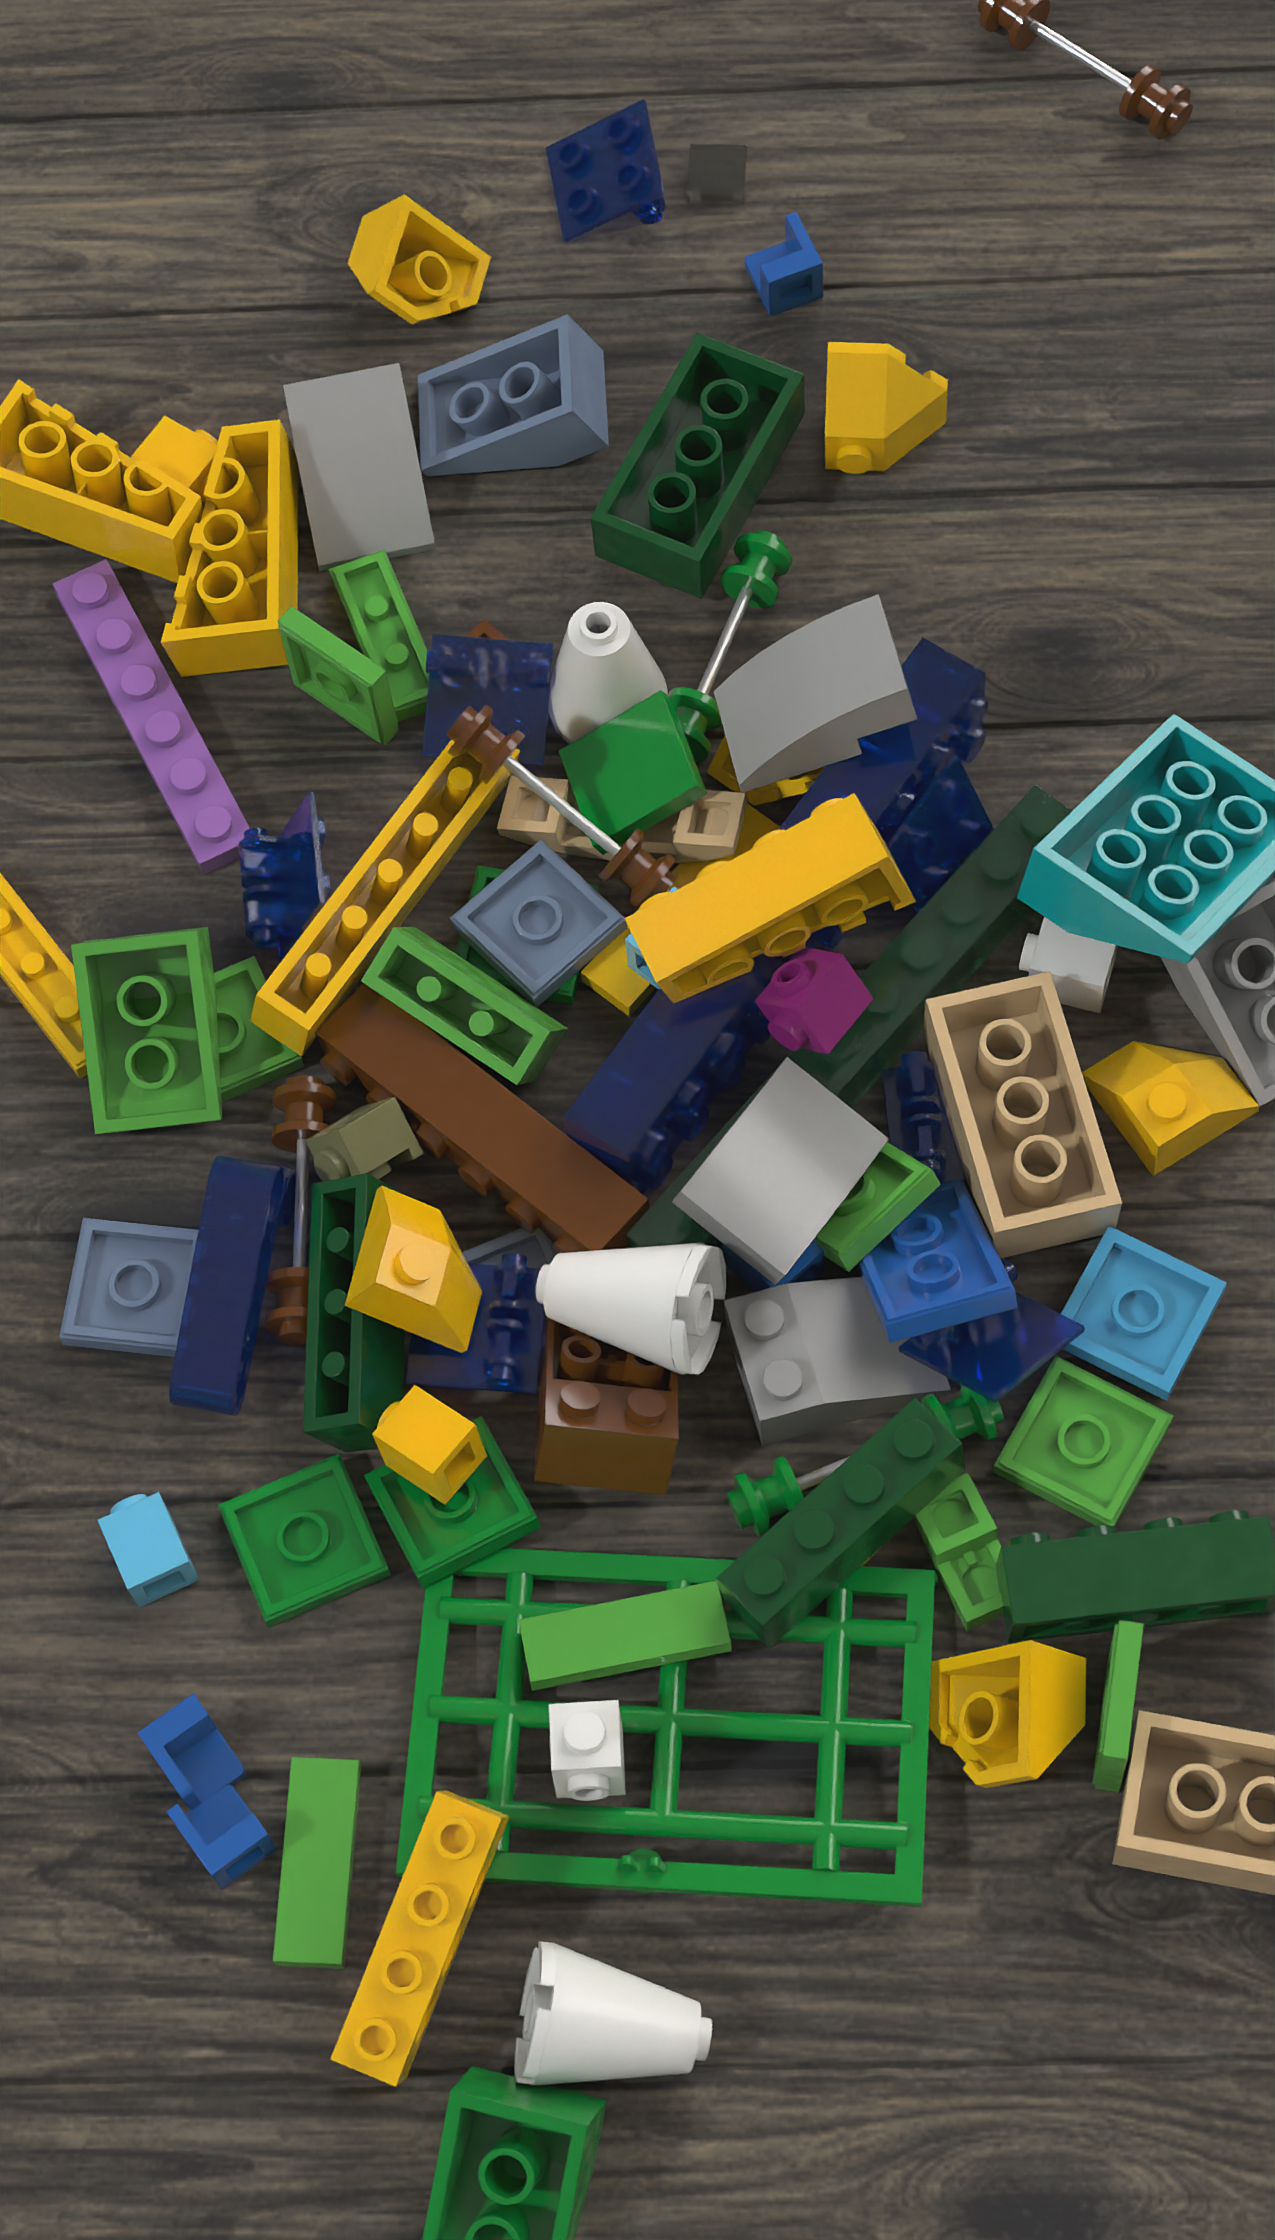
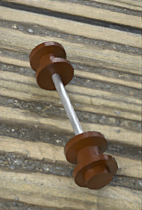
(1143, 95)
(493, 749)
(304, 1103)

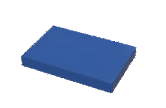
(936, 1268)

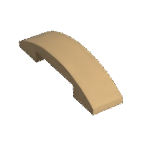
(693, 834)

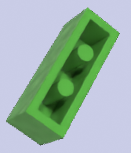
(464, 1005)

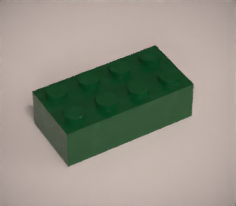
(698, 465)

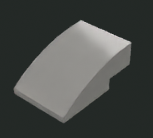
(359, 465)
(814, 696)
(781, 1171)

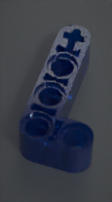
(228, 1282)

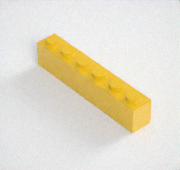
(375, 899)

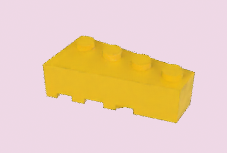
(88, 491)
(240, 558)
(768, 899)

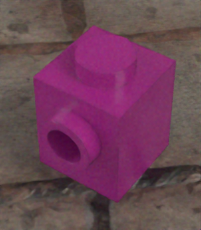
(813, 1000)

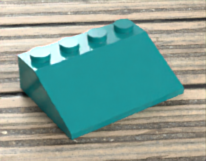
(1159, 848)

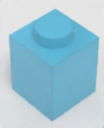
(147, 1548)

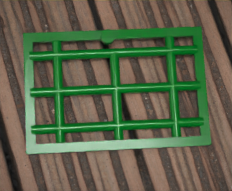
(669, 1721)

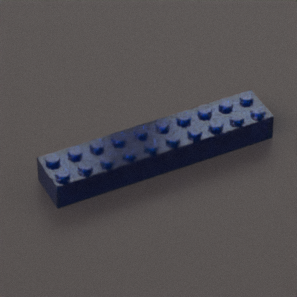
(685, 1052)

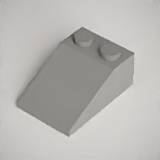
(1234, 992)
(820, 1358)

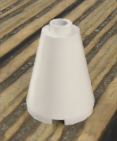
(599, 671)
(641, 1300)
(602, 2023)

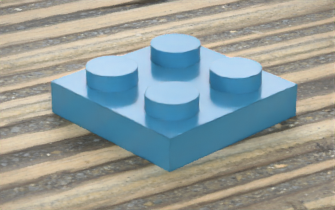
(1140, 1312)

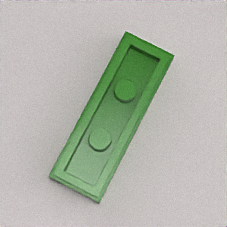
(385, 628)
(625, 1635)
(317, 1863)

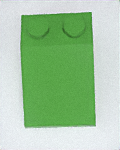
(149, 1029)

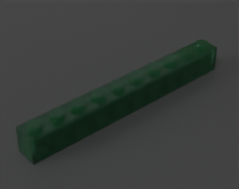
(923, 962)

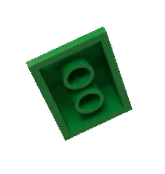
(513, 2160)

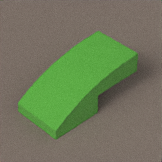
(964, 1550)

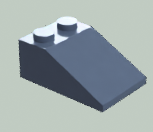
(515, 404)

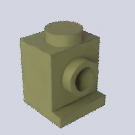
(364, 1142)

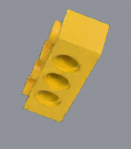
(420, 1938)

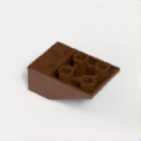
(603, 1415)

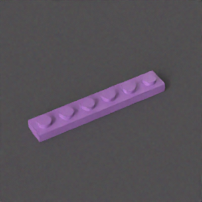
(154, 715)

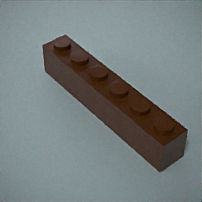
(479, 1126)

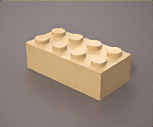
(1021, 1114)
(1199, 1803)

